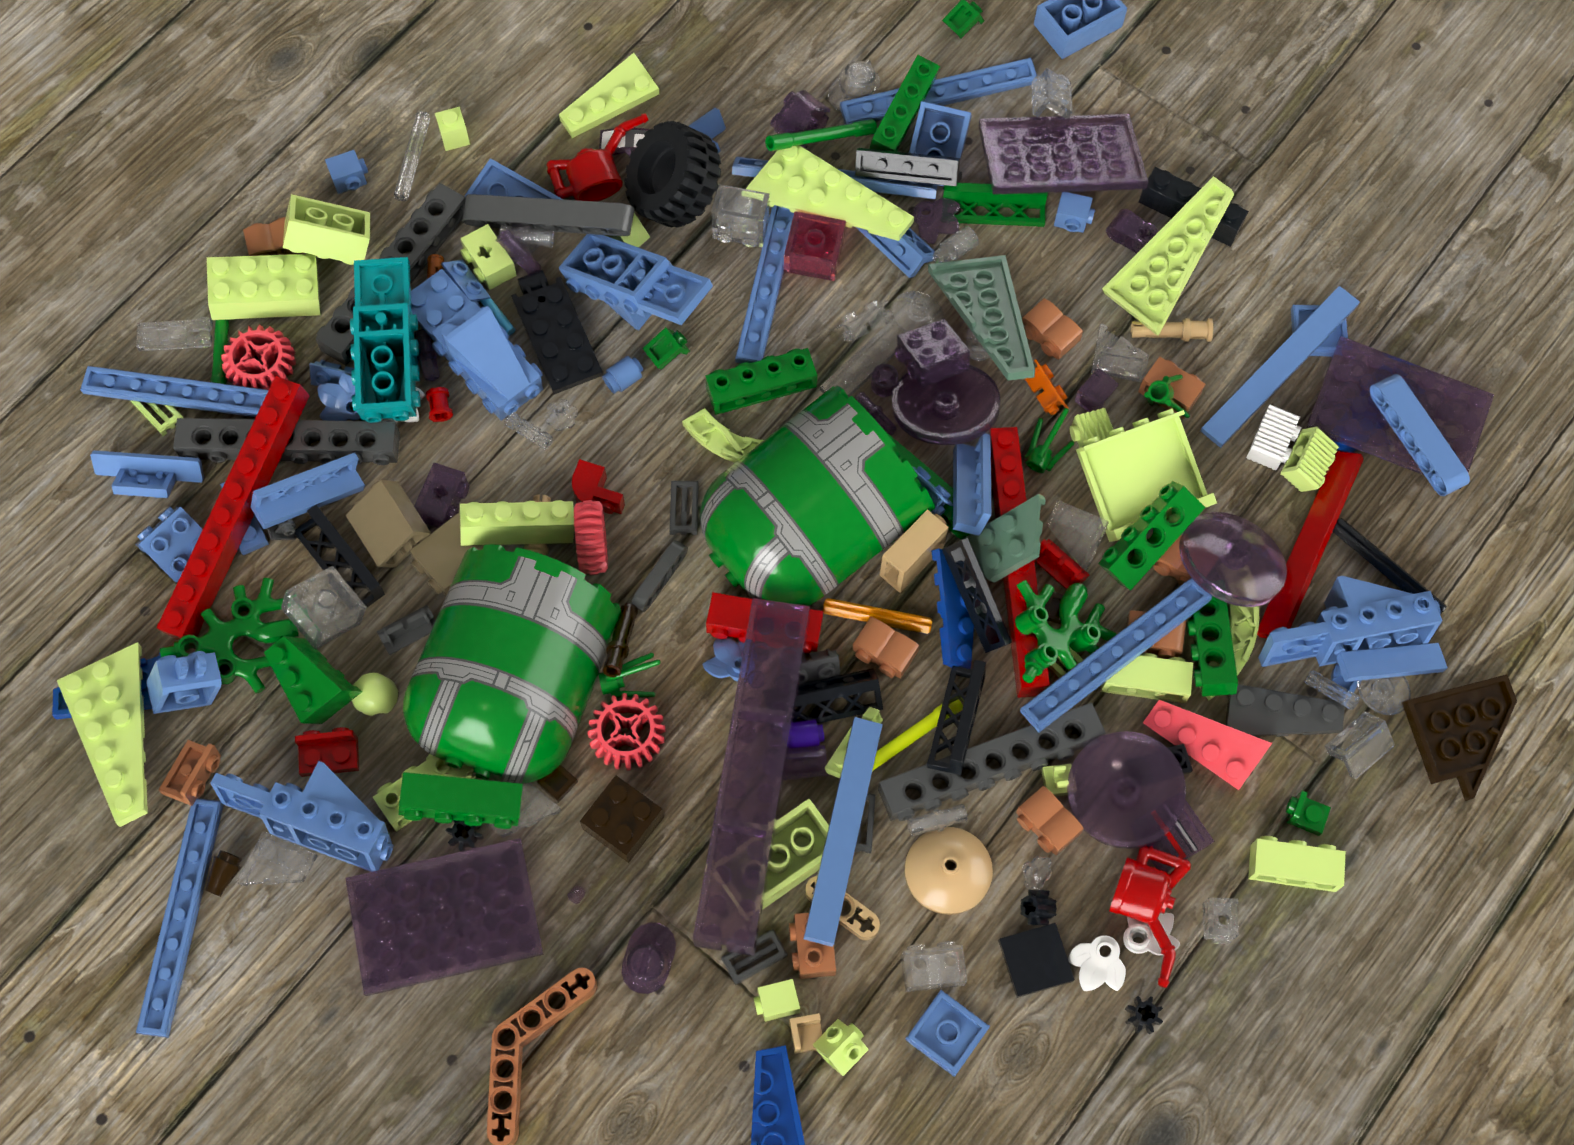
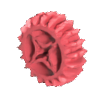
(268, 347)
(590, 537)
(636, 722)

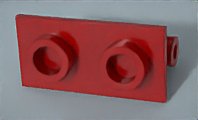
(1060, 565)

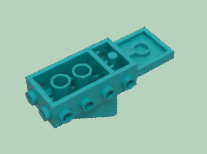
(384, 341)

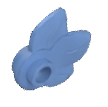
(337, 400)
(726, 660)

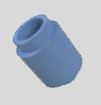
(623, 374)

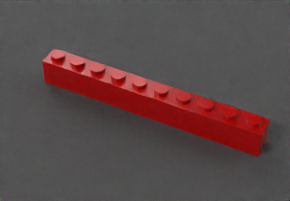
(1007, 494)
(232, 509)

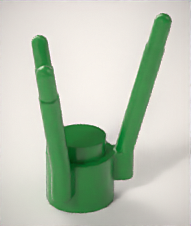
(1163, 393)
(1040, 458)
(613, 685)

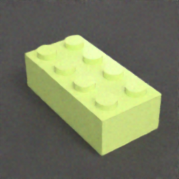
(263, 286)
(795, 850)

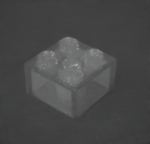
(740, 215)
(323, 607)

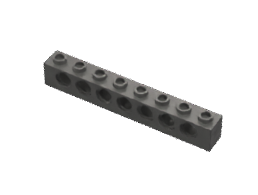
(437, 230)
(385, 435)
(1081, 720)

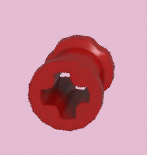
(439, 404)

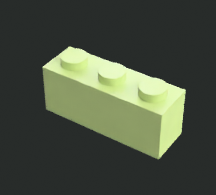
(1153, 679)
(1297, 864)

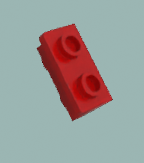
(334, 748)

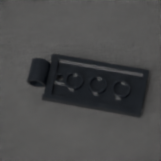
(555, 332)

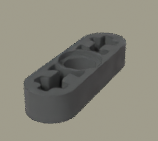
(659, 575)

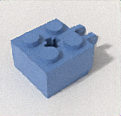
(183, 682)

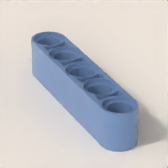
(1419, 435)

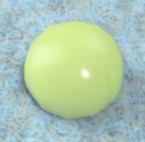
(377, 695)

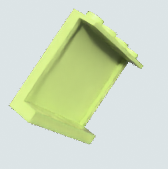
(1135, 465)

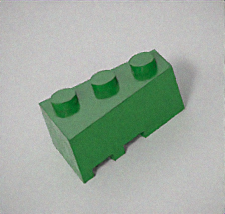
(309, 680)

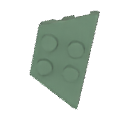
(1009, 540)

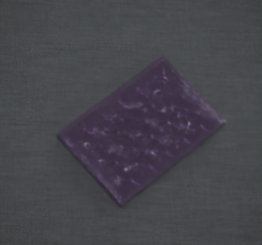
(1062, 154)
(1352, 418)
(443, 917)

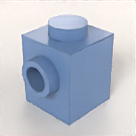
(347, 171)
(1074, 212)

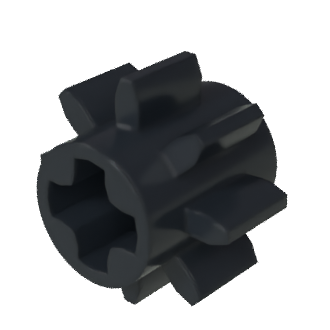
(457, 837)
(1038, 907)
(1135, 1016)

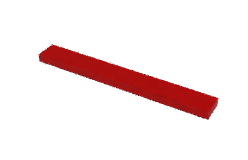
(1312, 542)

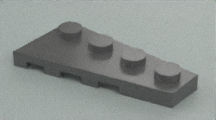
(1281, 713)

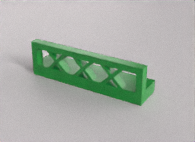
(981, 195)

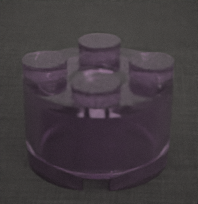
(800, 114)

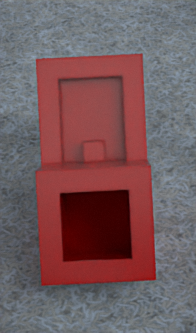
(589, 483)

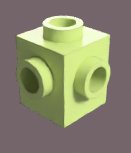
(841, 1046)

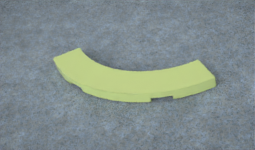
(717, 437)
(1244, 631)

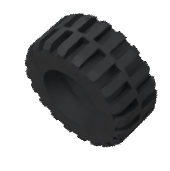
(695, 170)

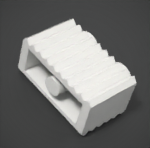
(1273, 437)

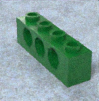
(905, 105)
(1165, 532)
(1219, 679)

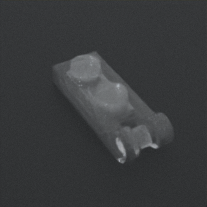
(174, 334)

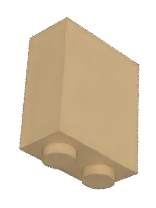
(913, 550)

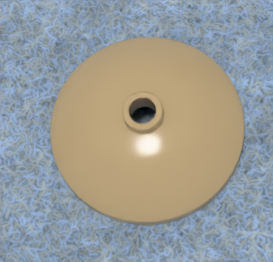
(945, 889)

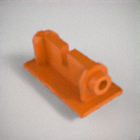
(1052, 396)

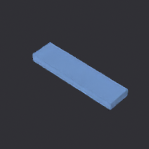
(1391, 662)

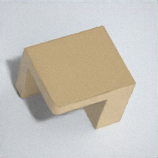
(805, 1032)

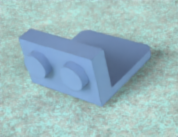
(170, 541)

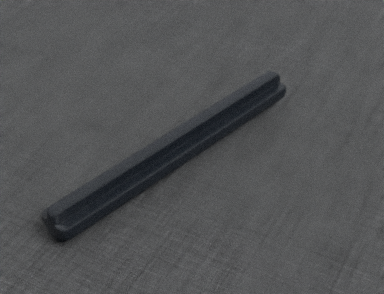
(1380, 560)

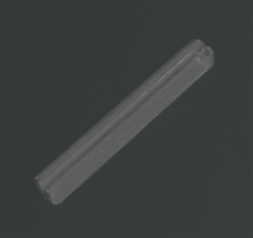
(411, 156)

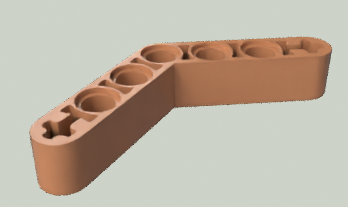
(523, 1036)

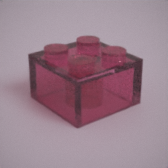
(814, 246)

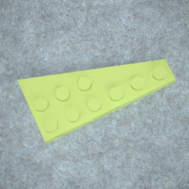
(1161, 269)
(110, 721)

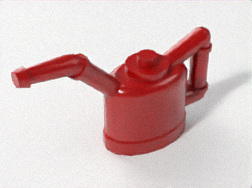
(592, 171)
(1146, 893)

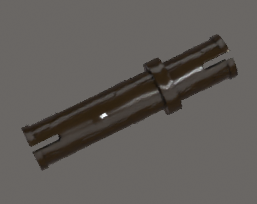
(618, 648)

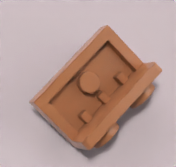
(190, 772)

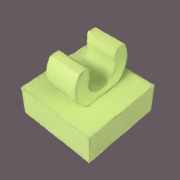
(1056, 778)

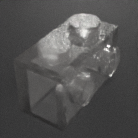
(933, 966)

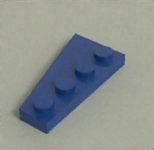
(957, 625)
(774, 1101)

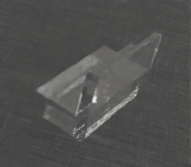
(1361, 744)

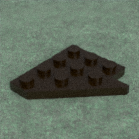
(1461, 730)

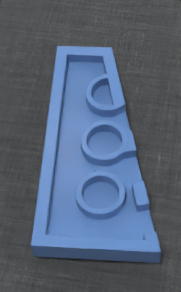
(502, 181)

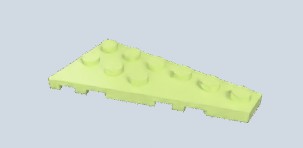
(814, 187)

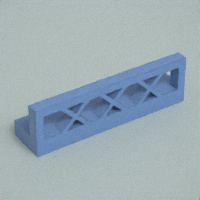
(907, 253)
(972, 486)
(302, 491)

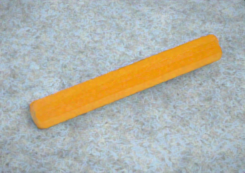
(889, 617)

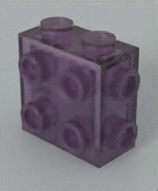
(932, 353)

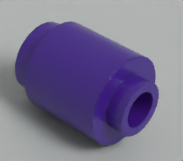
(806, 734)

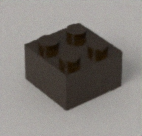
(622, 818)

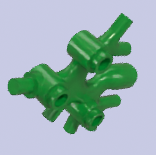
(223, 634)
(1071, 634)

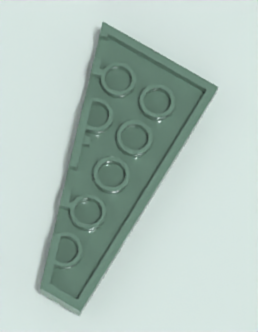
(988, 304)

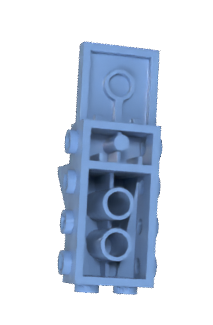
(633, 280)
(475, 346)
(1356, 618)
(321, 817)

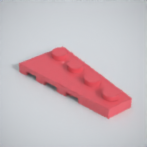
(1214, 745)

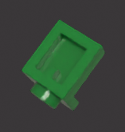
(963, 17)
(666, 347)
(1307, 813)

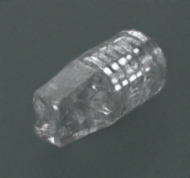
(956, 245)

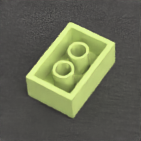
(326, 230)

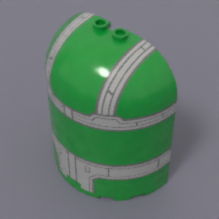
(811, 503)
(509, 664)

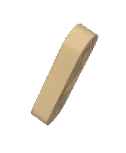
(864, 915)

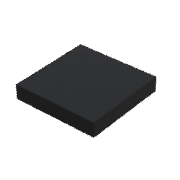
(1036, 960)

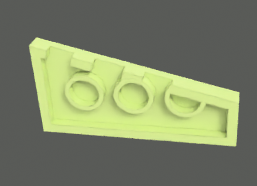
(614, 94)

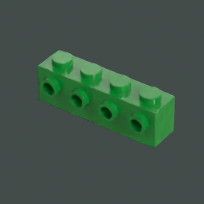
(761, 380)
(460, 800)

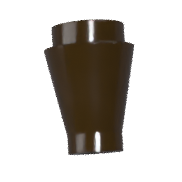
(222, 872)

